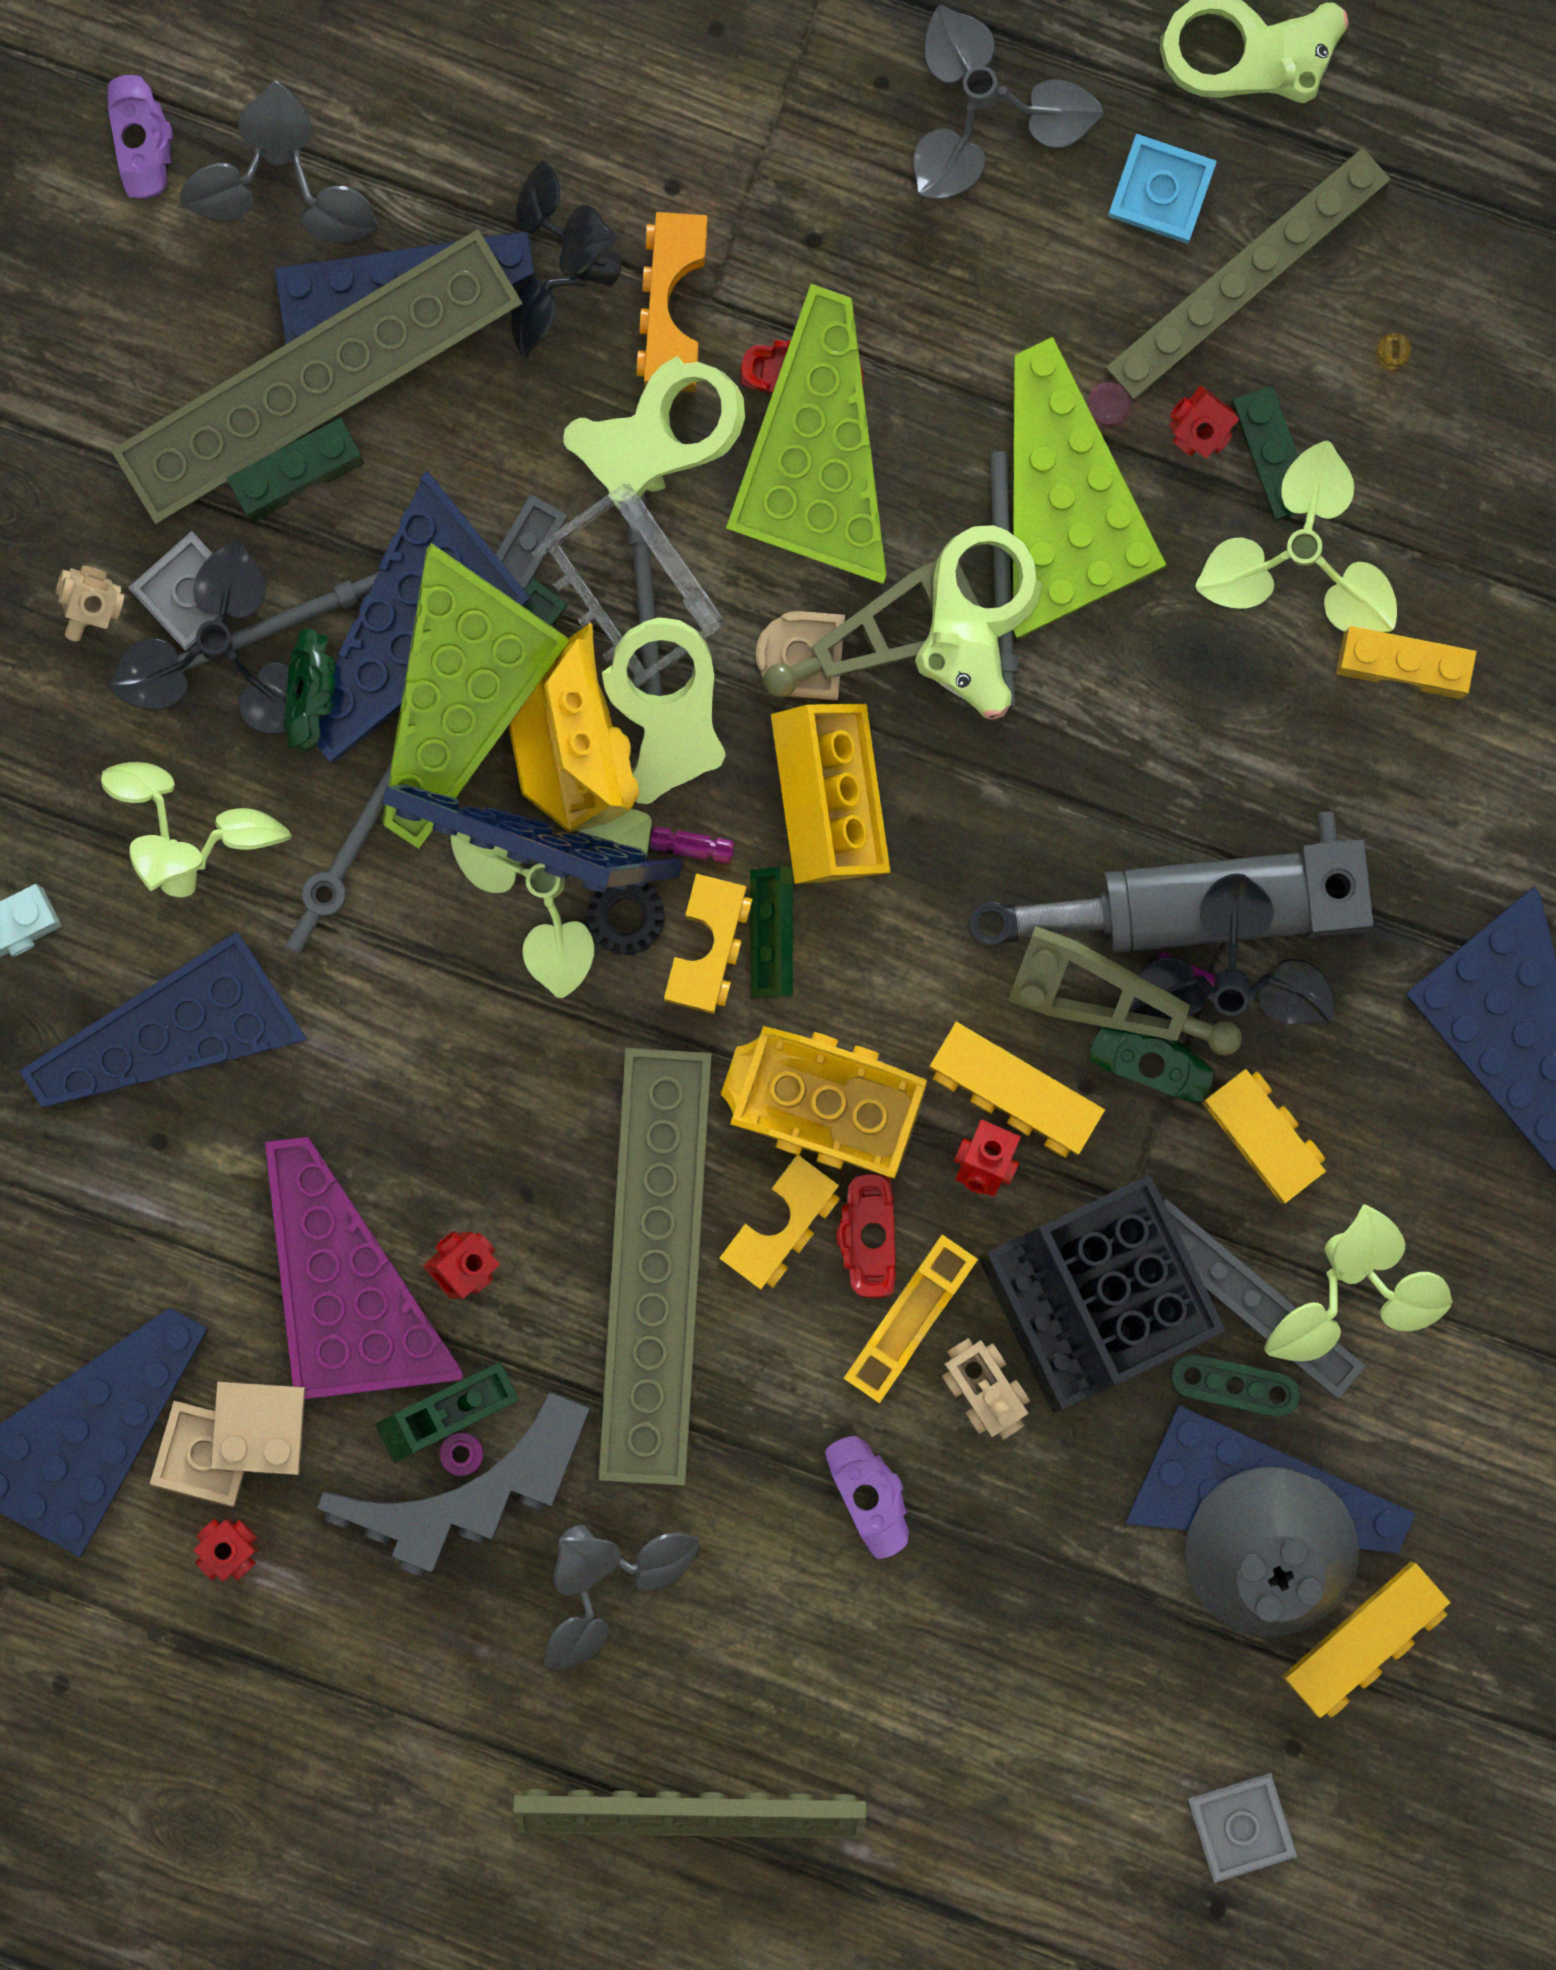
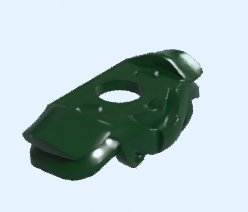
(317, 671)
(1183, 1072)

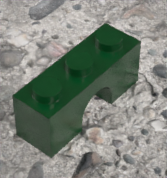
(312, 459)

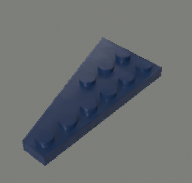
(324, 288)
(189, 1020)
(1203, 1453)

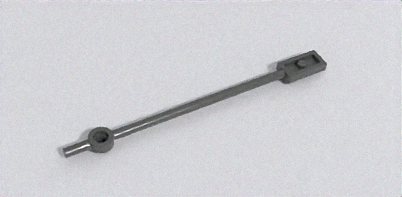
(532, 526)

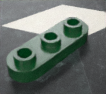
(1254, 1391)

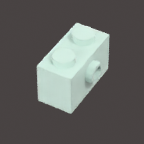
(25, 919)

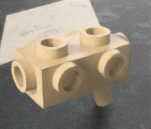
(87, 599)
(993, 1400)

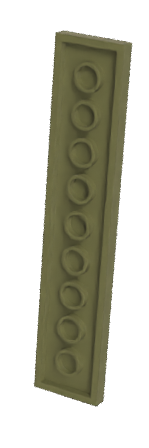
(317, 376)
(655, 1266)

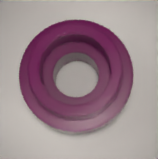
(475, 1454)

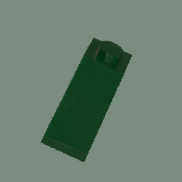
(446, 1412)

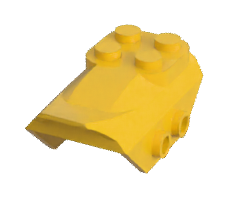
(566, 745)
(824, 1099)

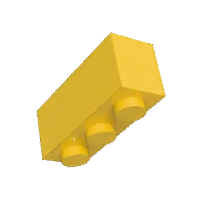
(1265, 1135)

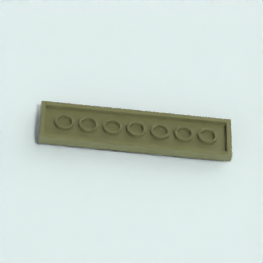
(677, 1816)

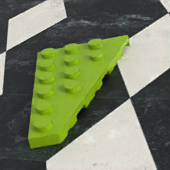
(813, 459)
(1069, 495)
(465, 681)

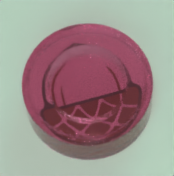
(1109, 404)

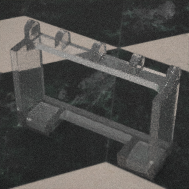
(638, 518)

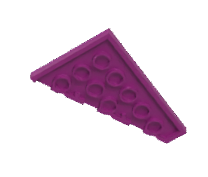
(343, 1300)

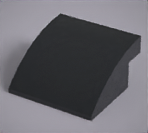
(1101, 1294)

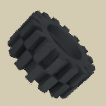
(629, 942)

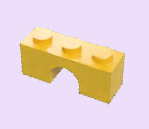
(1397, 658)
(720, 908)
(761, 1256)

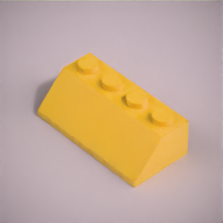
(830, 792)

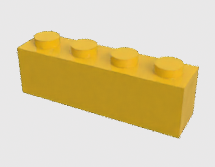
(1015, 1089)
(1367, 1639)

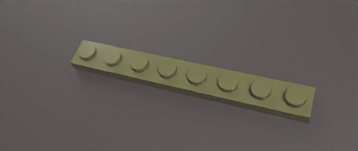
(1248, 274)

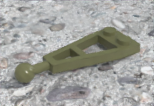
(782, 679)
(1044, 969)

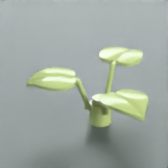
(1313, 485)
(173, 862)
(558, 953)
(1366, 1245)

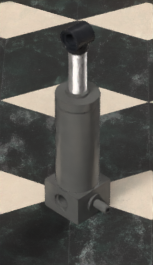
(1163, 903)

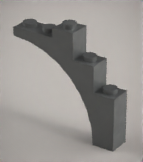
(423, 1525)

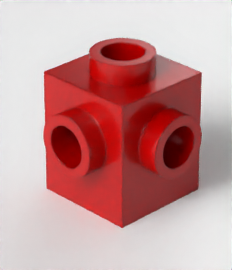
(1199, 409)
(987, 1159)
(462, 1264)
(241, 1541)

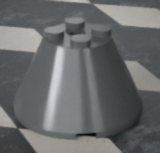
(1271, 1551)

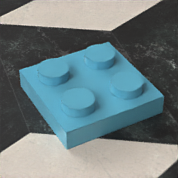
(1162, 188)

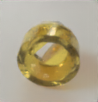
(1384, 350)

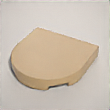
(789, 642)

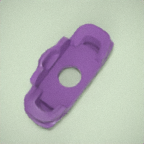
(142, 167)
(856, 1465)

